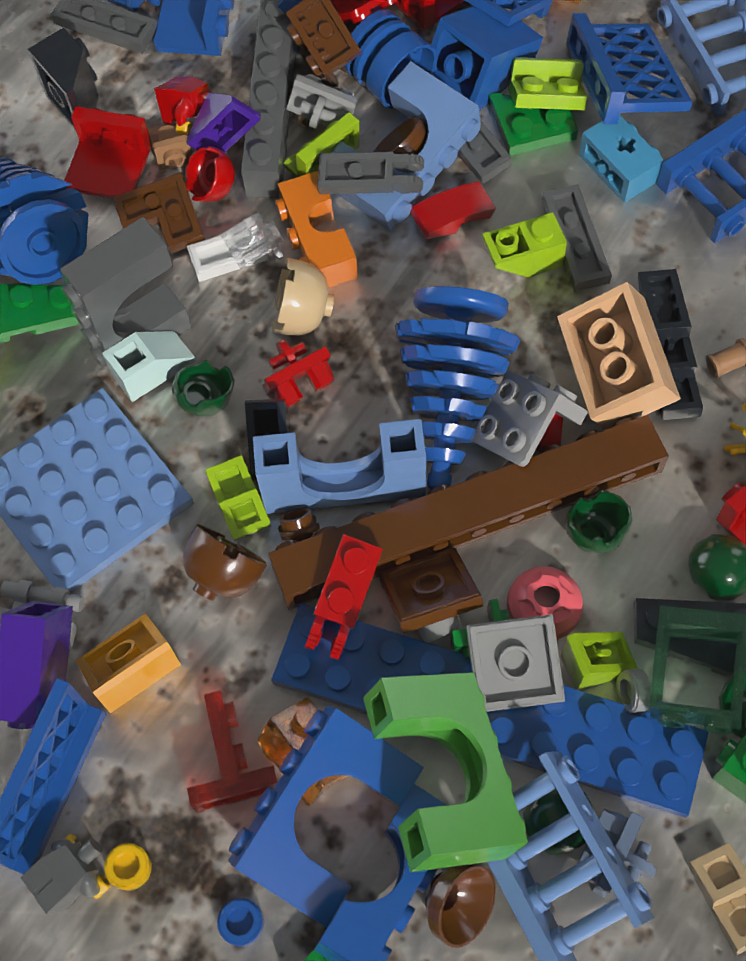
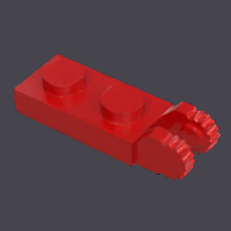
(344, 591)

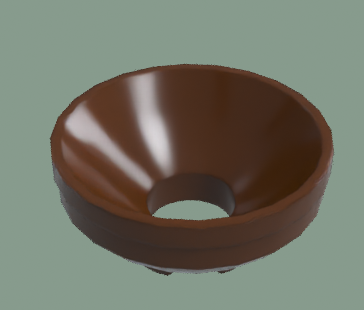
(406, 138)
(466, 907)

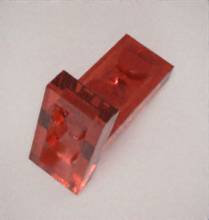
(231, 758)

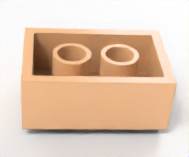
(618, 356)

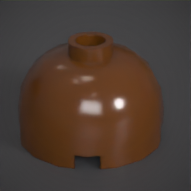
(220, 565)

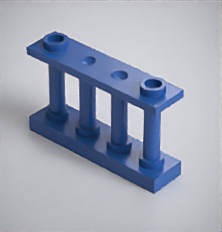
(708, 154)

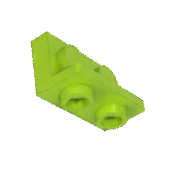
(547, 84)
(308, 156)

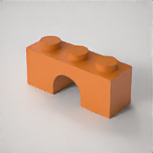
(305, 210)

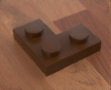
(163, 203)

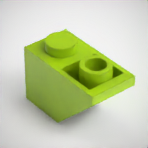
(527, 246)

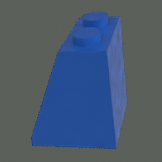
(479, 52)

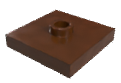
(430, 590)

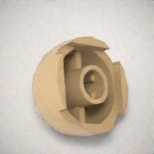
(301, 299)

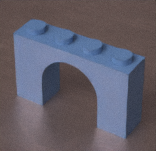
(449, 124)
(387, 474)

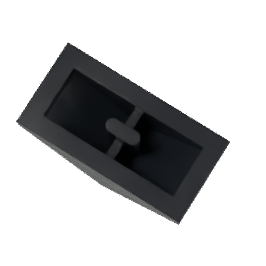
(264, 419)

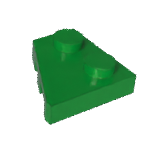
(530, 127)

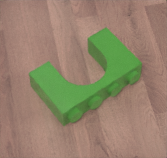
(455, 715)

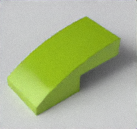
(237, 498)

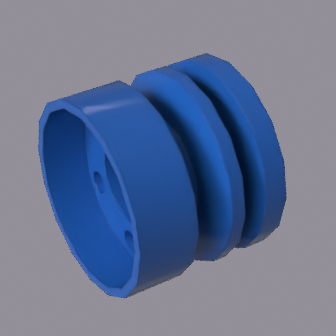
(386, 50)

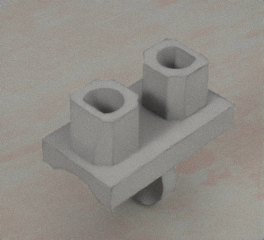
(319, 101)

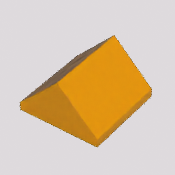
(127, 663)

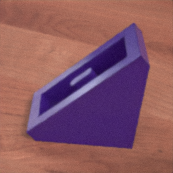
(221, 122)

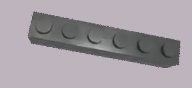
(269, 95)

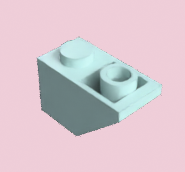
(146, 361)

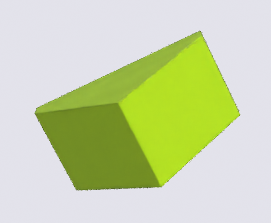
(596, 658)

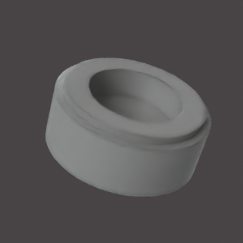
(439, 629)
(633, 690)

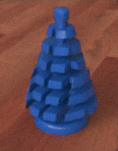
(38, 224)
(453, 364)

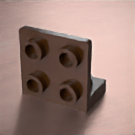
(322, 32)

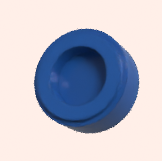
(240, 922)

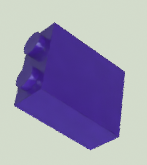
(31, 659)

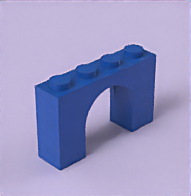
(269, 846)

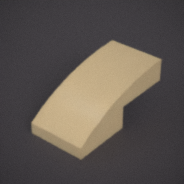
(724, 888)

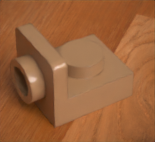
(169, 147)

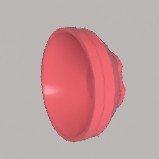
(523, 604)

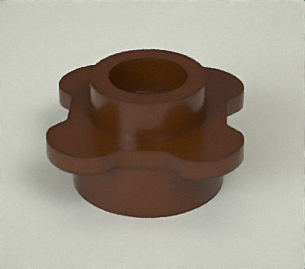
(298, 524)

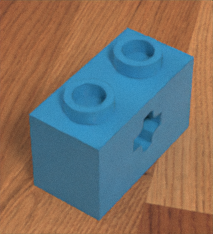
(621, 158)

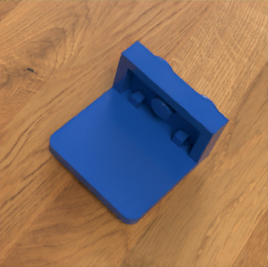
(193, 26)

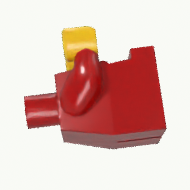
(181, 100)

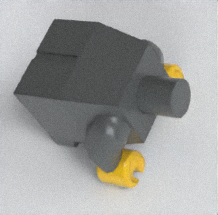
(66, 874)

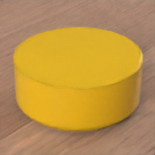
(128, 866)

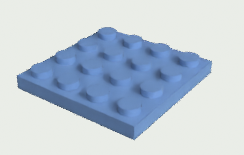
(86, 492)

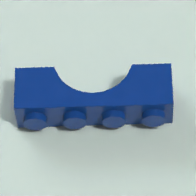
(363, 929)

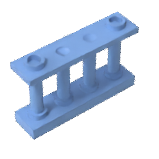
(689, 44)
(532, 901)

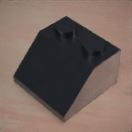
(65, 72)

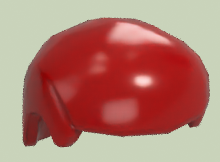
(209, 174)

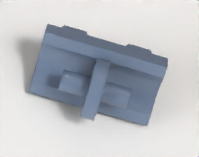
(622, 834)

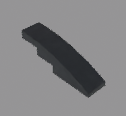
(673, 326)

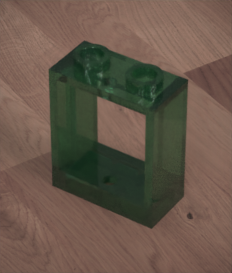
(702, 626)

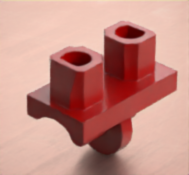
(314, 366)

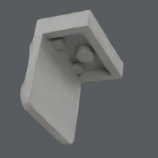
(522, 414)

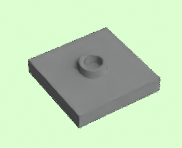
(516, 662)

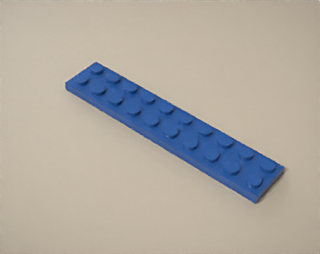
(607, 744)

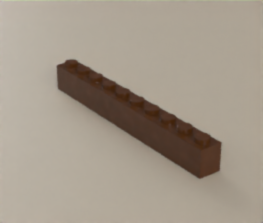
(478, 505)

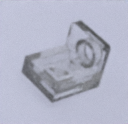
(252, 240)

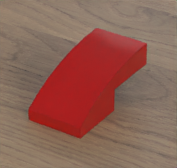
(449, 209)

